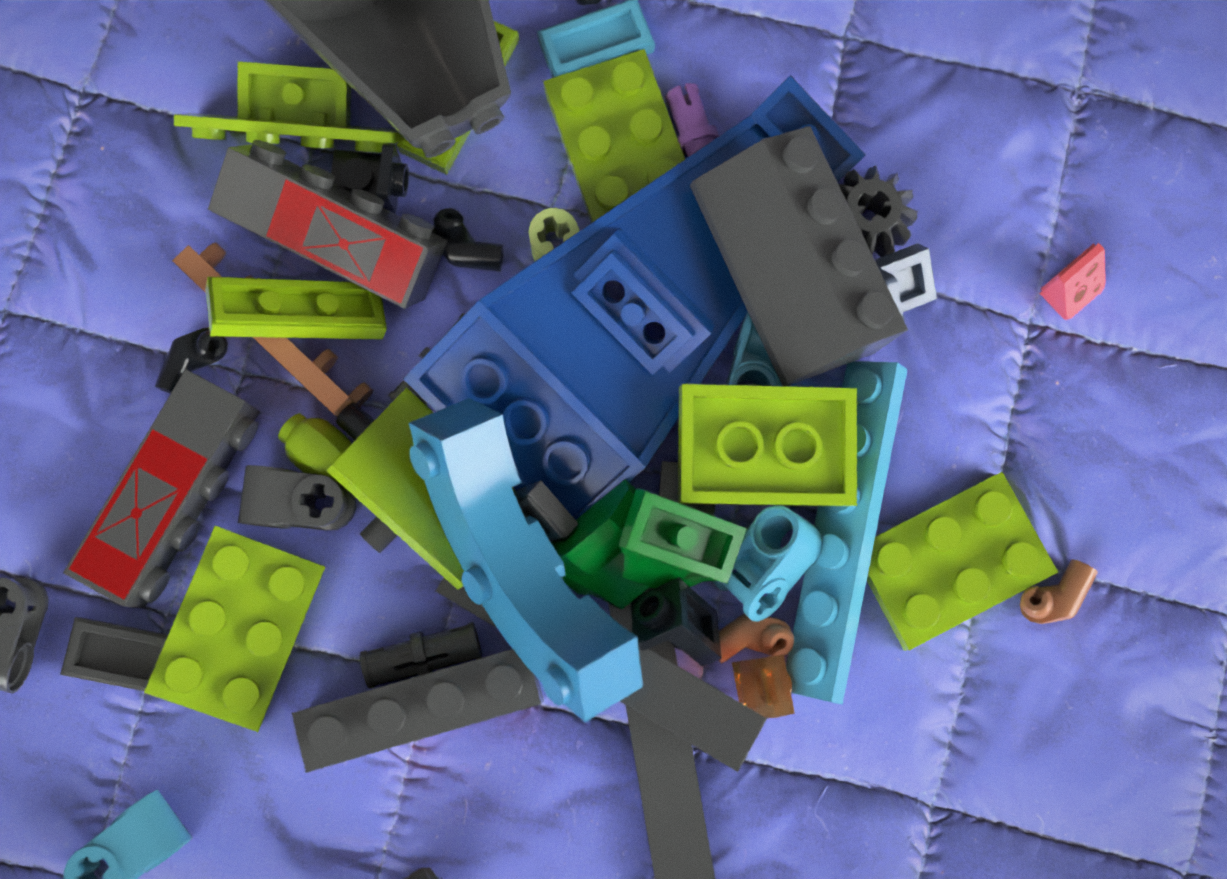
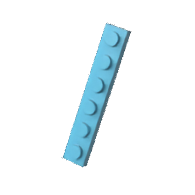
(837, 580)

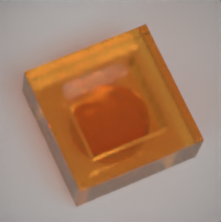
(764, 685)

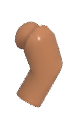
(1059, 601)
(766, 636)

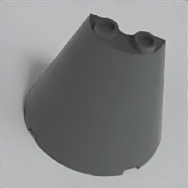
(417, 62)

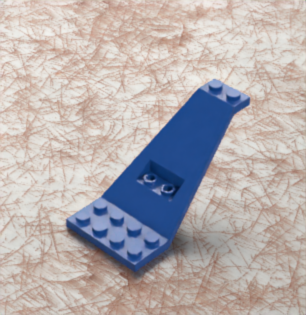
(575, 368)

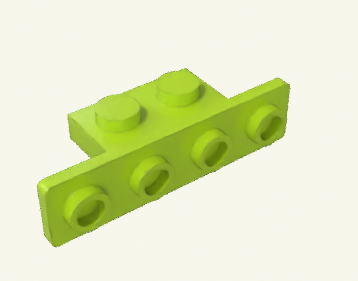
(290, 102)

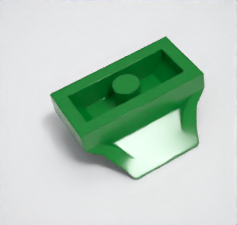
(676, 541)
(593, 552)

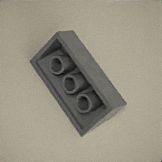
(797, 256)

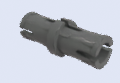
(420, 655)

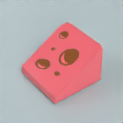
(1077, 283)

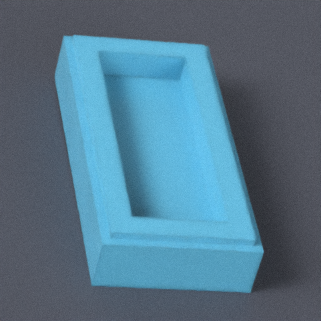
(595, 38)

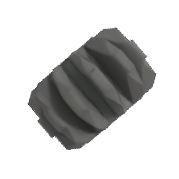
(888, 205)

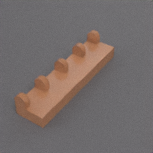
(308, 373)

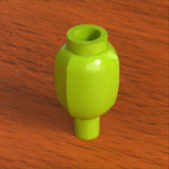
(312, 444)

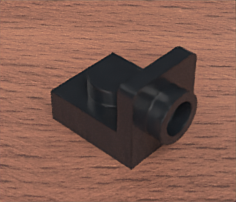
(373, 172)
(680, 616)

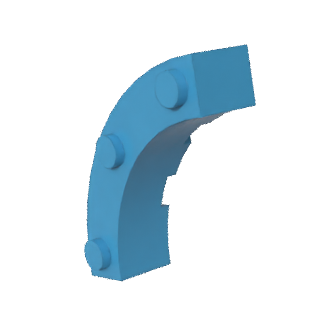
(513, 567)

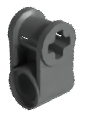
(288, 500)
(19, 629)

